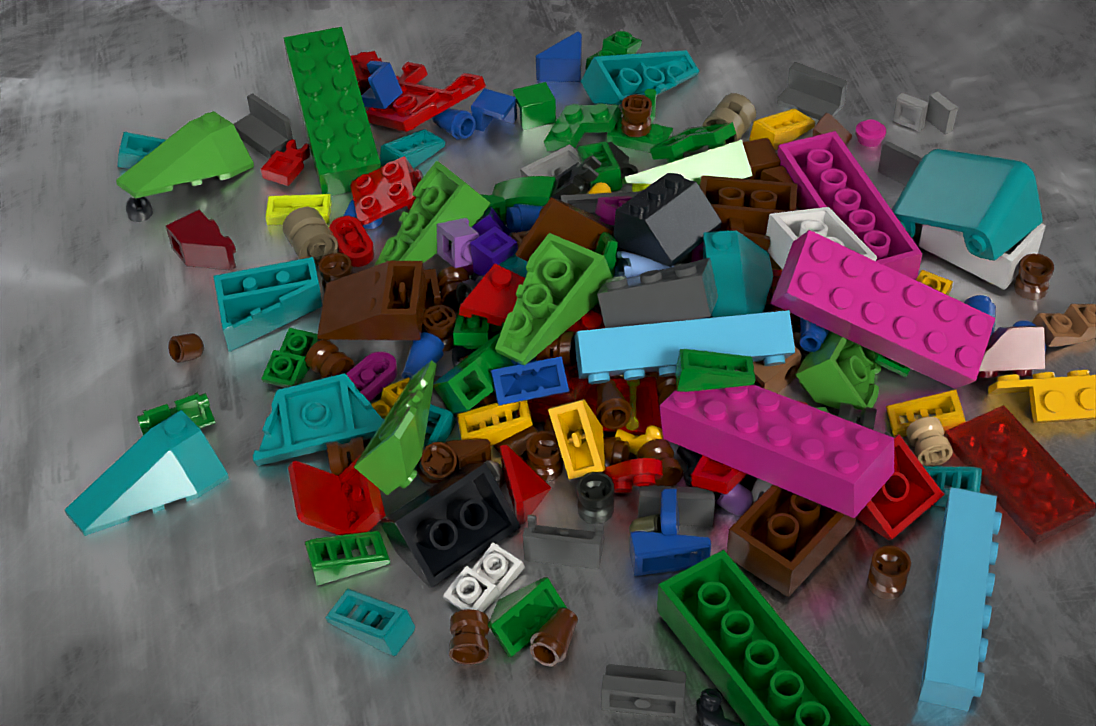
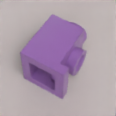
(460, 235)

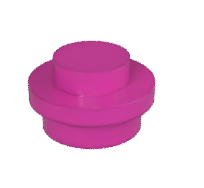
(870, 133)

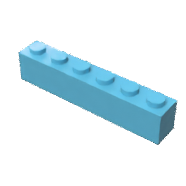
(656, 346)
(959, 601)

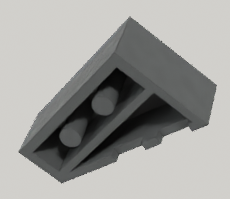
(659, 295)

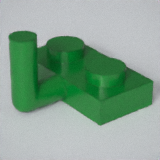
(655, 136)

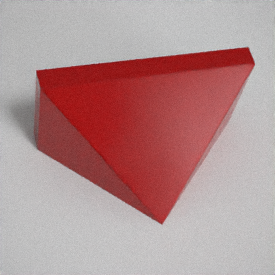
(523, 484)

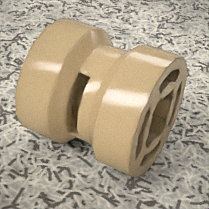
(927, 438)

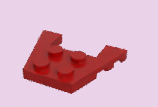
(422, 102)

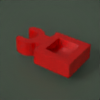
(286, 166)

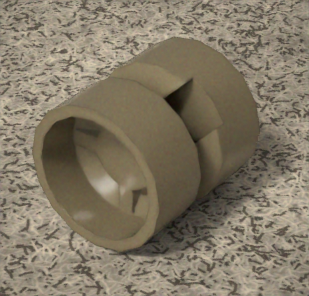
(733, 109)
(309, 234)

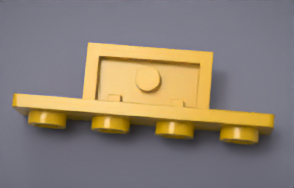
(1054, 397)

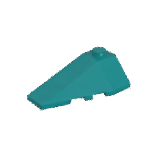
(618, 76)
(740, 273)
(158, 469)

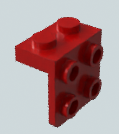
(385, 190)
(335, 502)

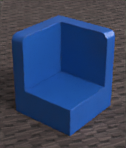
(383, 85)
(493, 105)

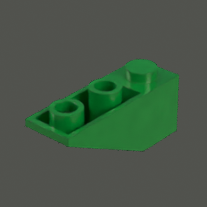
(471, 378)

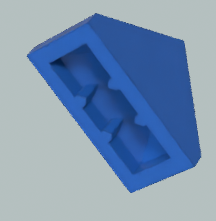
(529, 381)

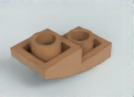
(1070, 328)

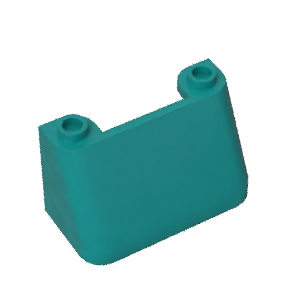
(974, 194)

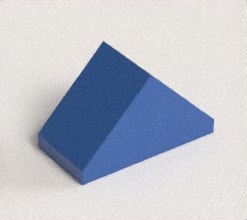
(561, 61)

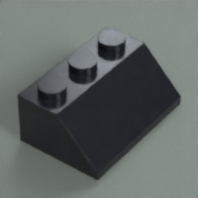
(665, 220)
(450, 523)

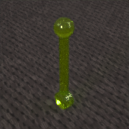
(633, 422)

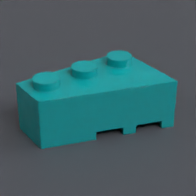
(265, 299)

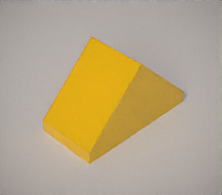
(578, 438)

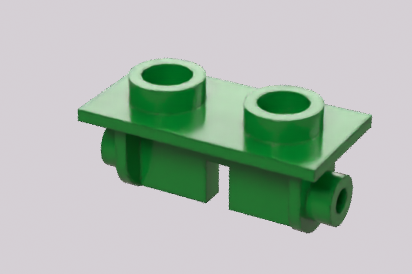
(194, 406)

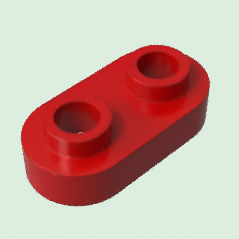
(353, 240)
(634, 472)

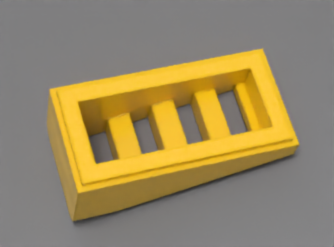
(779, 127)
(937, 404)
(474, 422)

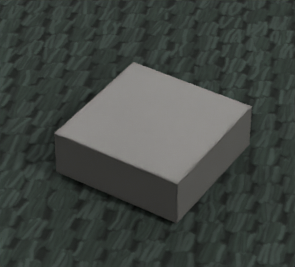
(910, 111)
(941, 112)

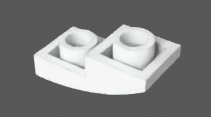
(486, 581)

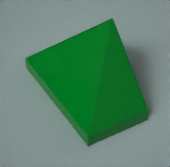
(523, 614)

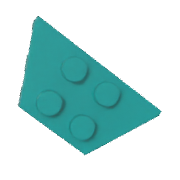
(314, 414)

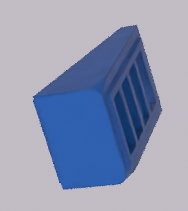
(659, 553)

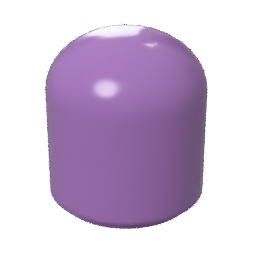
(736, 501)

